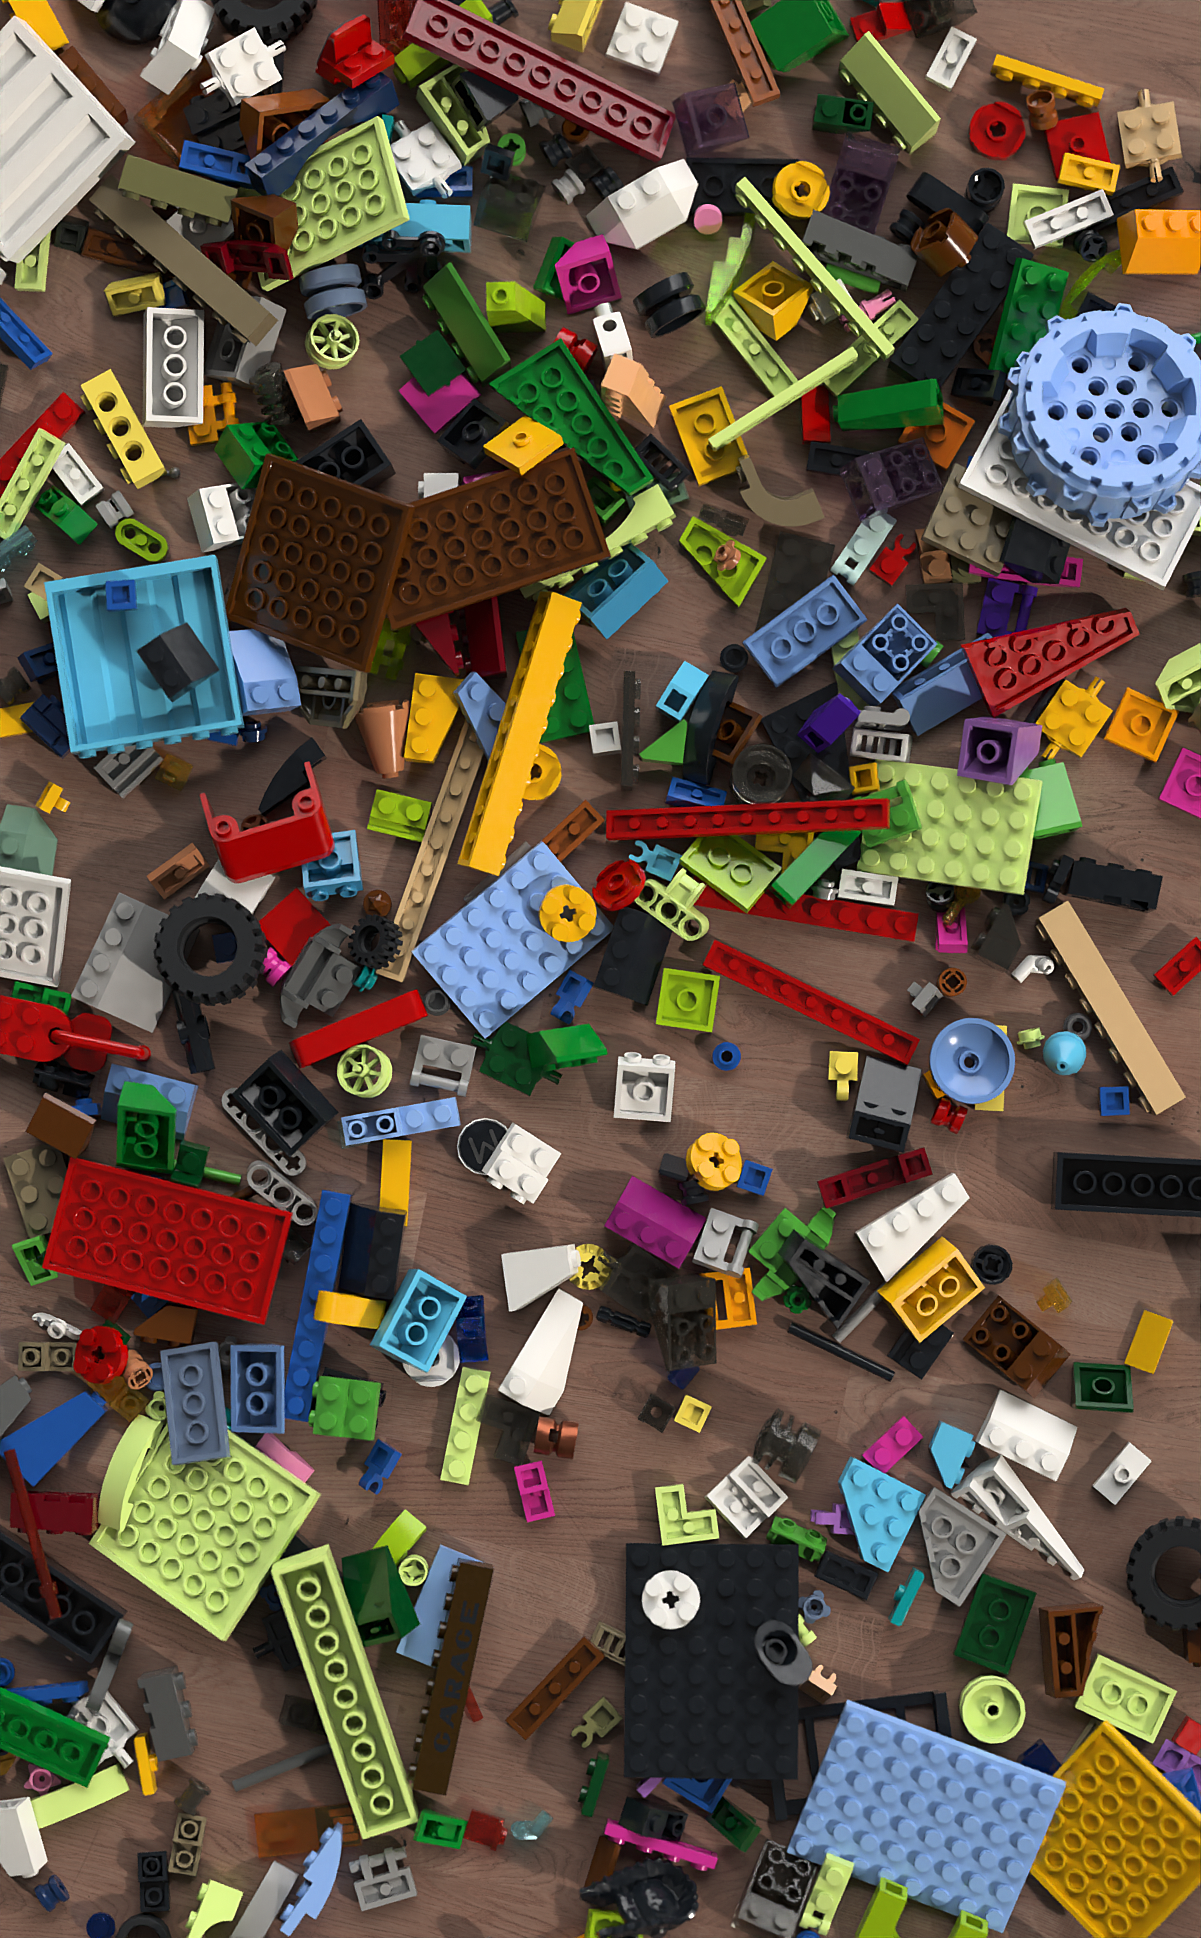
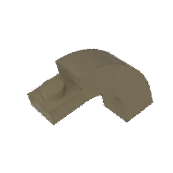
(783, 511)

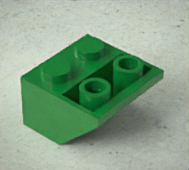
(244, 450)
(564, 1047)

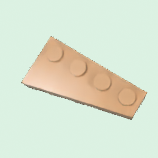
(630, 392)

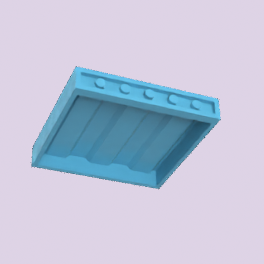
(105, 683)

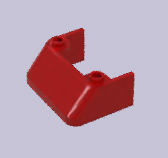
(276, 844)

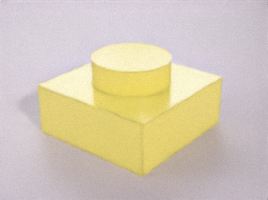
(692, 1413)

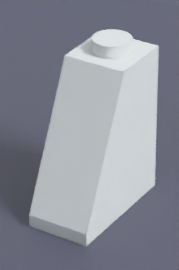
(536, 1272)
(20, 1838)

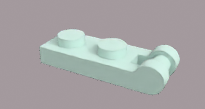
(863, 546)

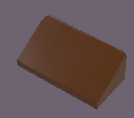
(603, 1860)

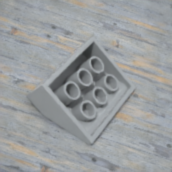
(122, 968)

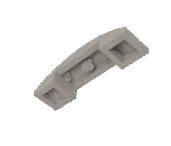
(266, 1902)

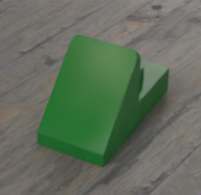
(440, 1829)

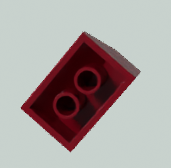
(484, 639)

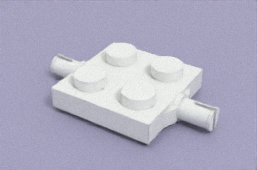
(243, 67)
(424, 158)
(110, 1721)

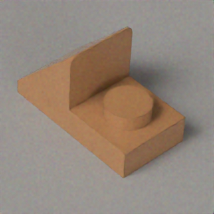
(933, 562)

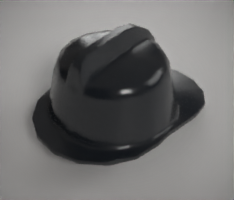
(782, 1653)

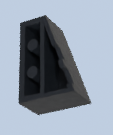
(1113, 885)

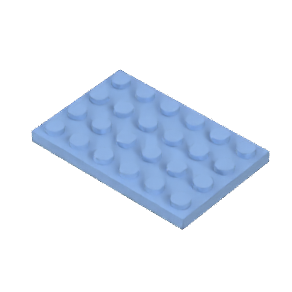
(494, 948)

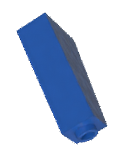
(53, 1435)

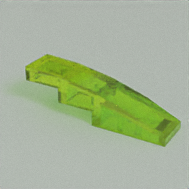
(728, 273)

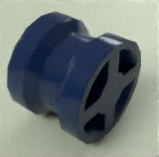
(52, 1893)

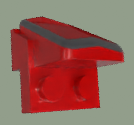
(352, 54)

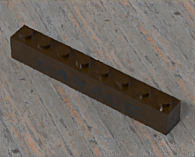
(451, 1676)

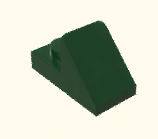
(190, 1164)
(734, 1824)

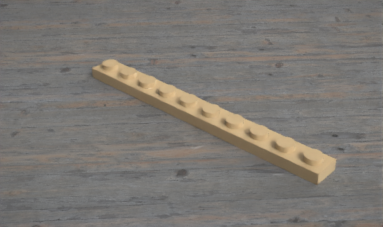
(435, 849)

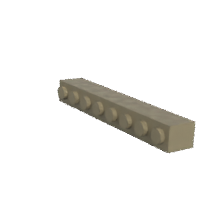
(185, 261)

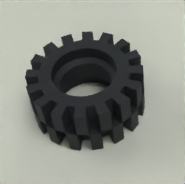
(387, 943)

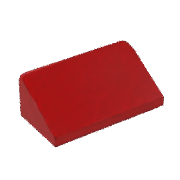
(815, 416)

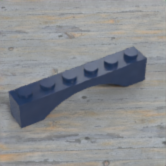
(279, 164)

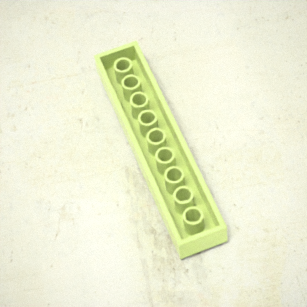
(345, 1691)

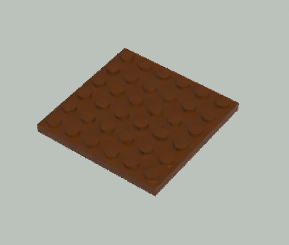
(318, 562)

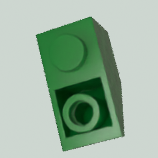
(66, 514)

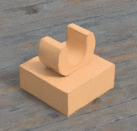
(819, 1687)

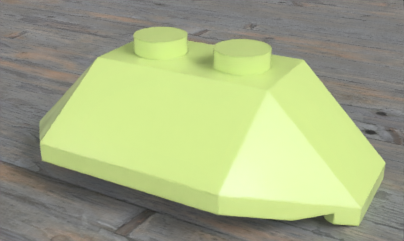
(1181, 681)

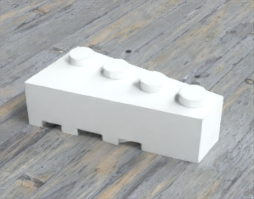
(906, 1228)

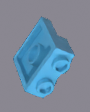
(336, 873)

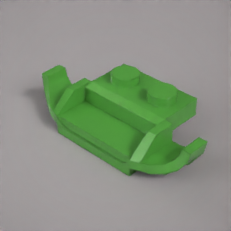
(765, 1249)

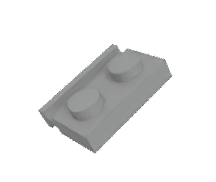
(129, 768)

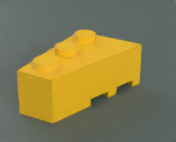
(430, 717)

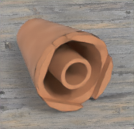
(385, 734)

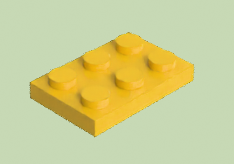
(699, 420)

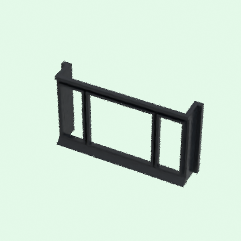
(942, 1724)

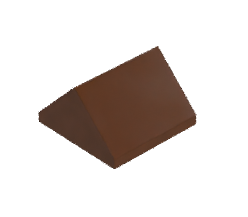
(734, 732)
(61, 1126)

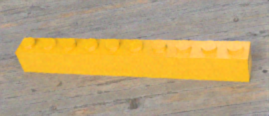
(520, 733)

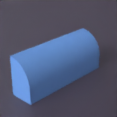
(938, 691)

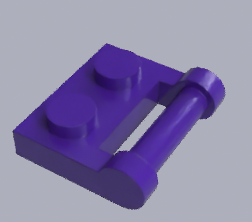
(997, 607)

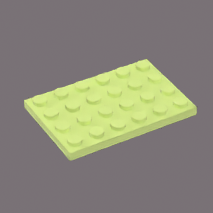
(342, 198)
(970, 830)

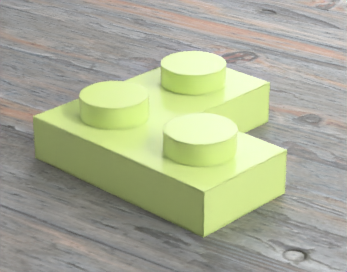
(677, 1523)

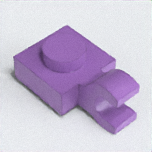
(837, 1519)

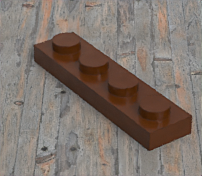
(555, 1688)

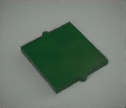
(432, 363)

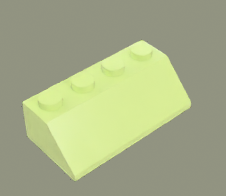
(895, 98)

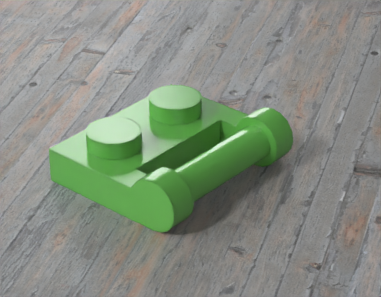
(903, 817)

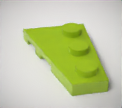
(702, 543)

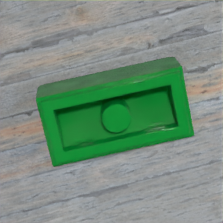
(547, 278)

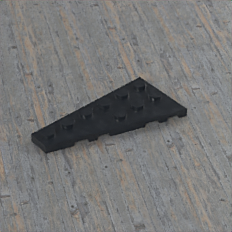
(782, 730)

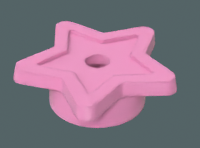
(41, 1786)

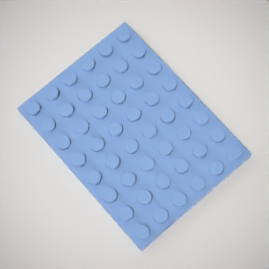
(926, 1814)

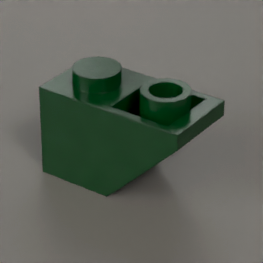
(842, 115)

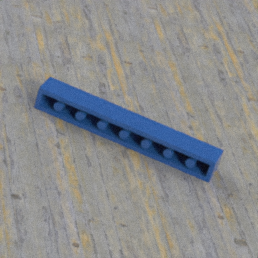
(320, 1275)

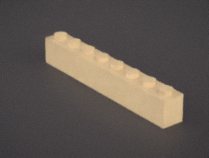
(1110, 1009)

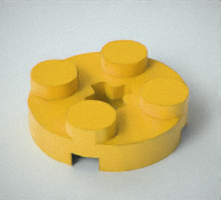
(815, 185)
(550, 776)
(553, 905)
(727, 1154)

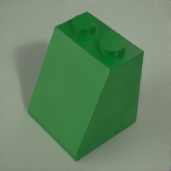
(797, 31)

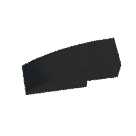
(291, 777)

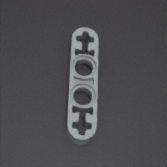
(260, 1136)

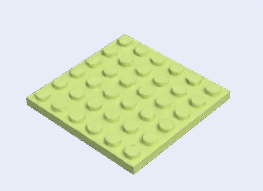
(208, 1529)

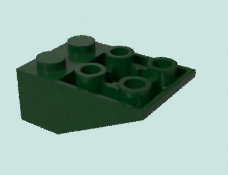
(377, 1597)

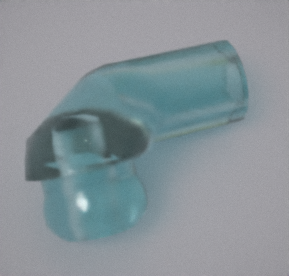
(531, 1829)

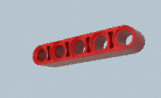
(358, 1028)

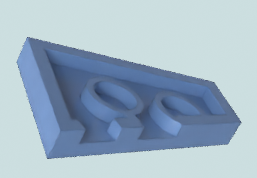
(481, 709)

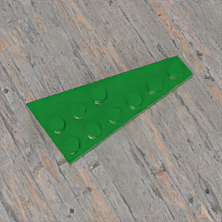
(560, 397)

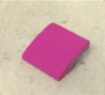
(442, 405)

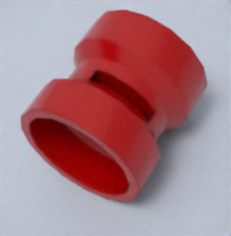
(955, 1115)

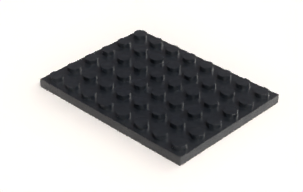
(697, 1691)

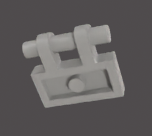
(384, 1887)

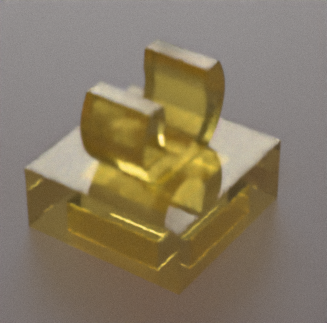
(174, 772)
(1054, 1296)

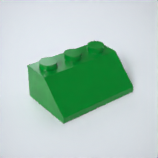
(145, 1129)

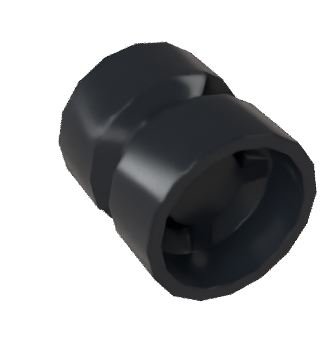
(985, 189)

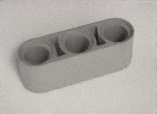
(272, 1182)

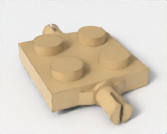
(1149, 135)

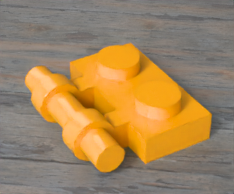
(208, 431)

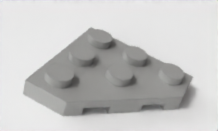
(956, 1544)

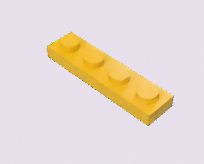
(1035, 78)

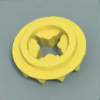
(592, 1280)

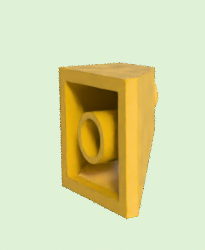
(774, 299)

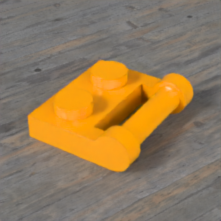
(738, 1300)

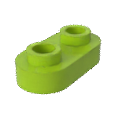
(142, 541)

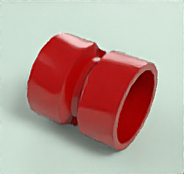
(581, 350)

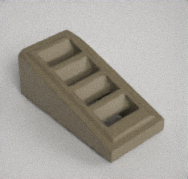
(600, 1628)

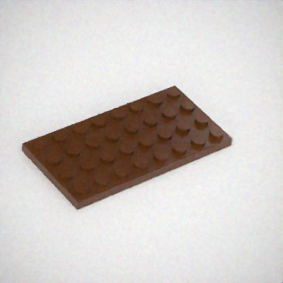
(495, 539)

